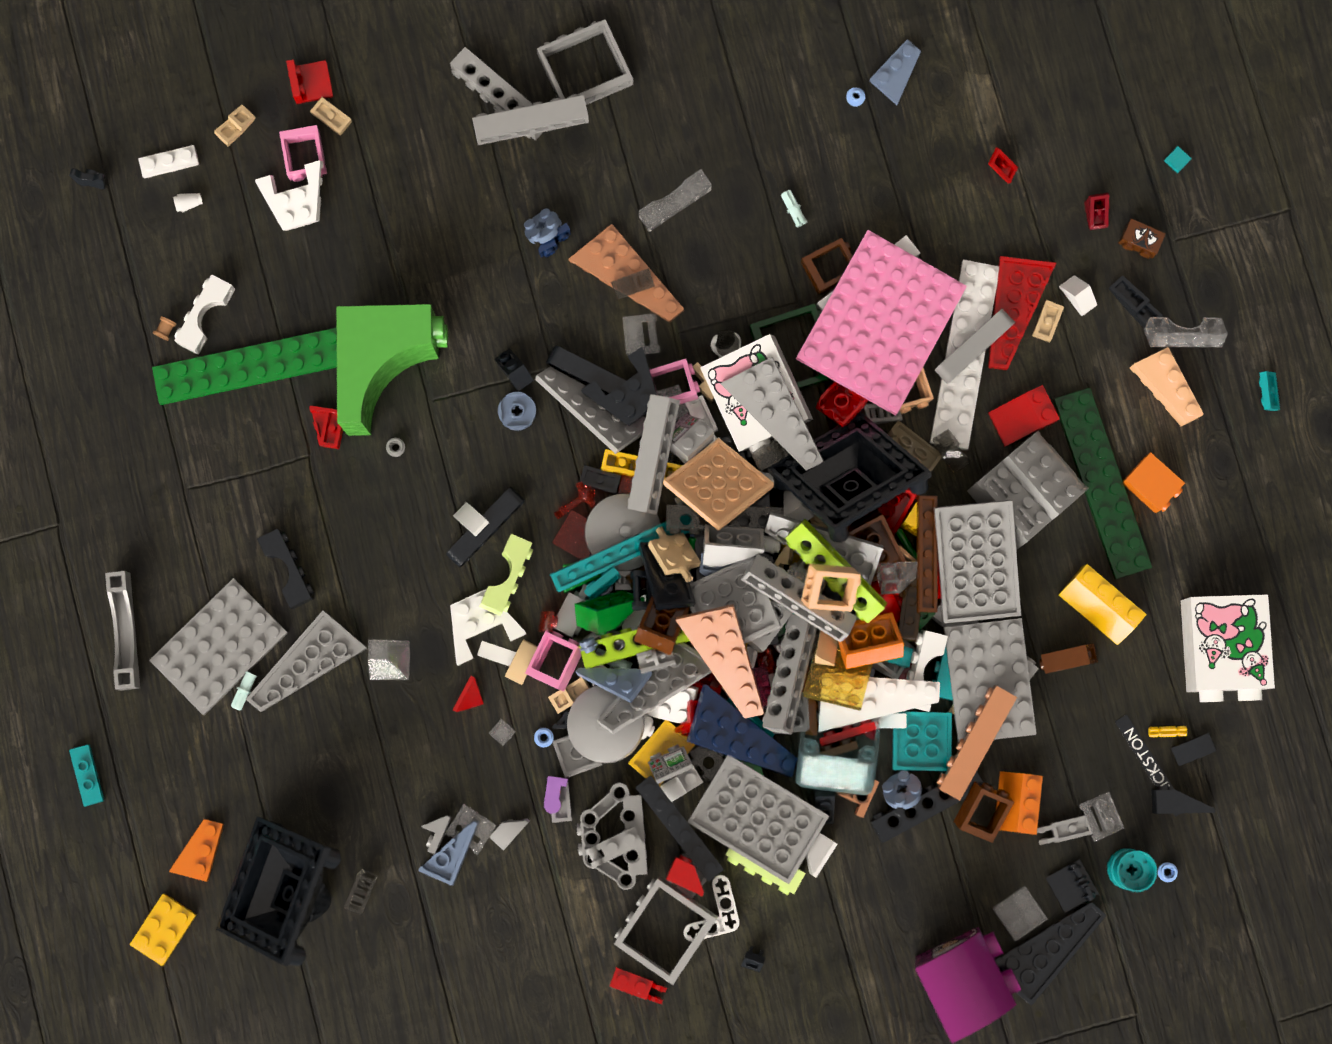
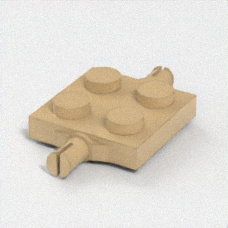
(674, 554)

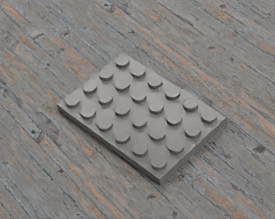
(977, 561)
(218, 646)
(986, 657)
(758, 819)

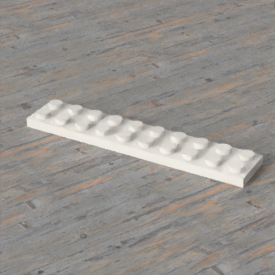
(958, 398)

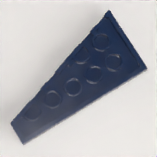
(726, 731)

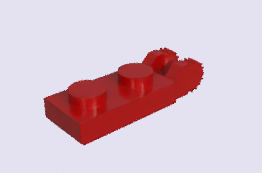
(635, 985)

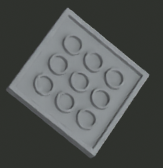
(725, 587)

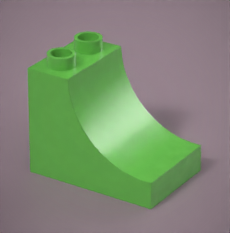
(374, 349)

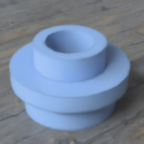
(855, 102)
(539, 732)
(1173, 872)

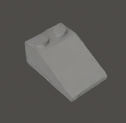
(731, 544)

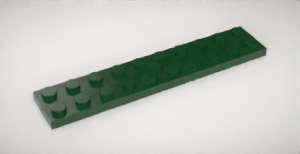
(1106, 489)

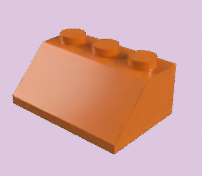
(872, 642)
(1026, 794)

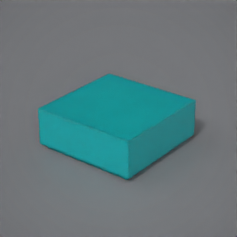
(1177, 159)

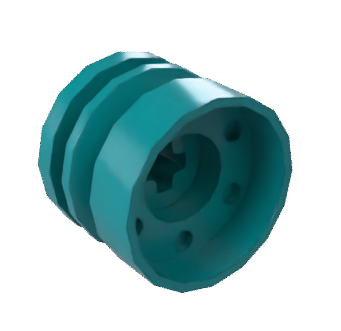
(1142, 873)

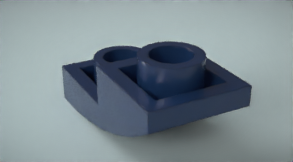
(548, 248)

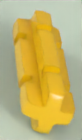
(1167, 731)

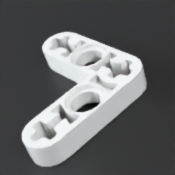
(720, 921)

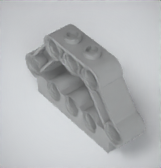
(610, 869)

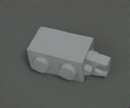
(567, 616)

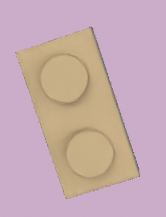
(331, 116)
(1048, 321)

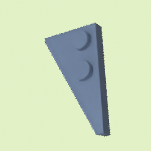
(618, 681)
(448, 861)

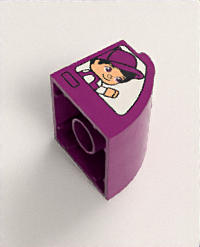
(967, 982)

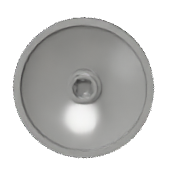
(612, 523)
(593, 739)

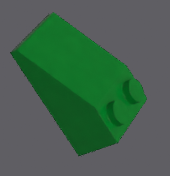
(604, 612)

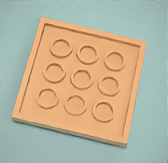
(718, 484)

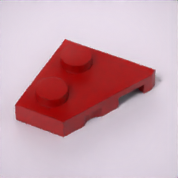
(328, 430)

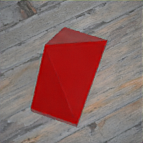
(1002, 165)
(469, 697)

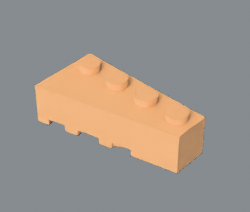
(1168, 385)

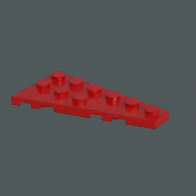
(1018, 294)

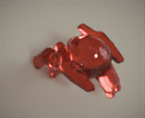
(585, 495)
(766, 659)

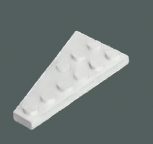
(881, 698)

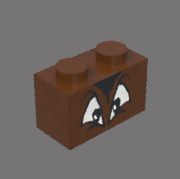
(1141, 239)

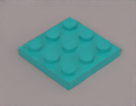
(923, 743)

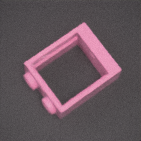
(299, 135)
(694, 387)
(541, 653)

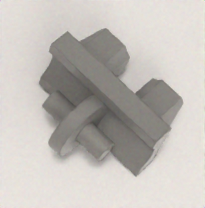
(654, 660)

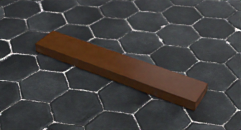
(927, 555)

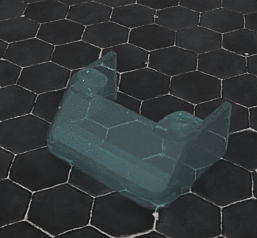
(836, 772)

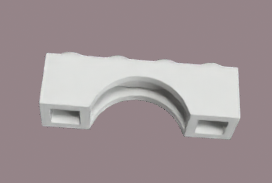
(214, 293)
(928, 647)

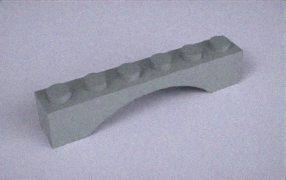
(121, 603)

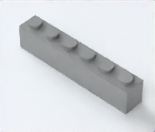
(530, 119)
(653, 454)

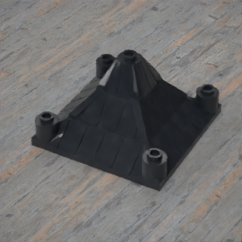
(857, 475)
(277, 891)

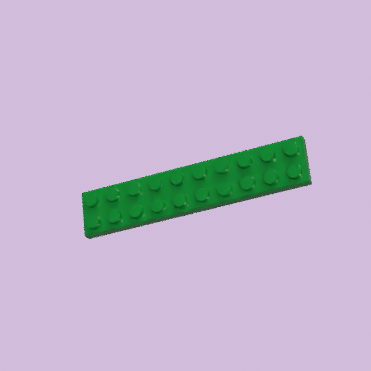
(246, 366)

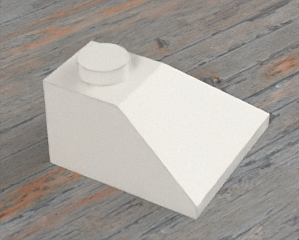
(819, 854)

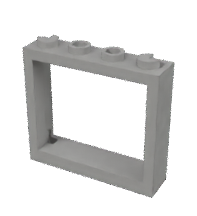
(578, 36)
(633, 917)

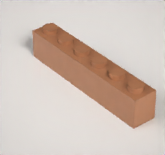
(977, 742)

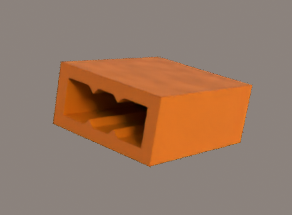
(1153, 483)

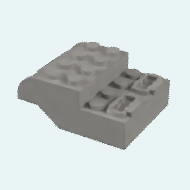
(1035, 482)

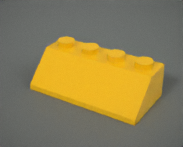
(1102, 604)

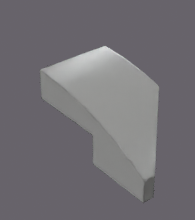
(508, 831)

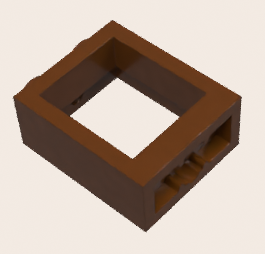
(812, 272)
(970, 804)

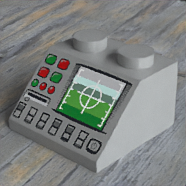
(690, 437)
(670, 764)

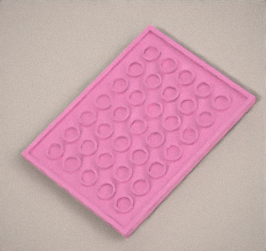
(881, 322)

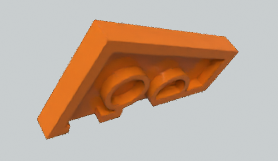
(200, 852)

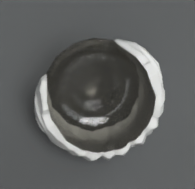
(725, 342)

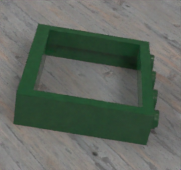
(815, 313)

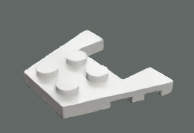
(298, 205)
(471, 620)

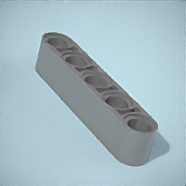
(974, 346)

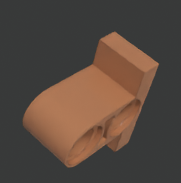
(862, 805)

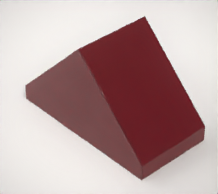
(1097, 211)

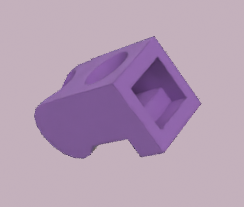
(552, 796)

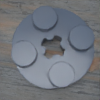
(534, 227)
(509, 403)
(898, 781)

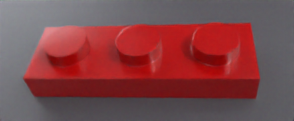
(848, 732)

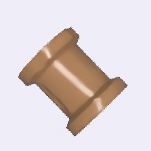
(164, 328)

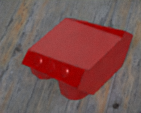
(840, 404)

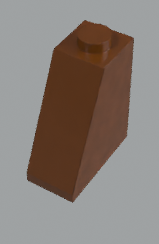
(1068, 658)

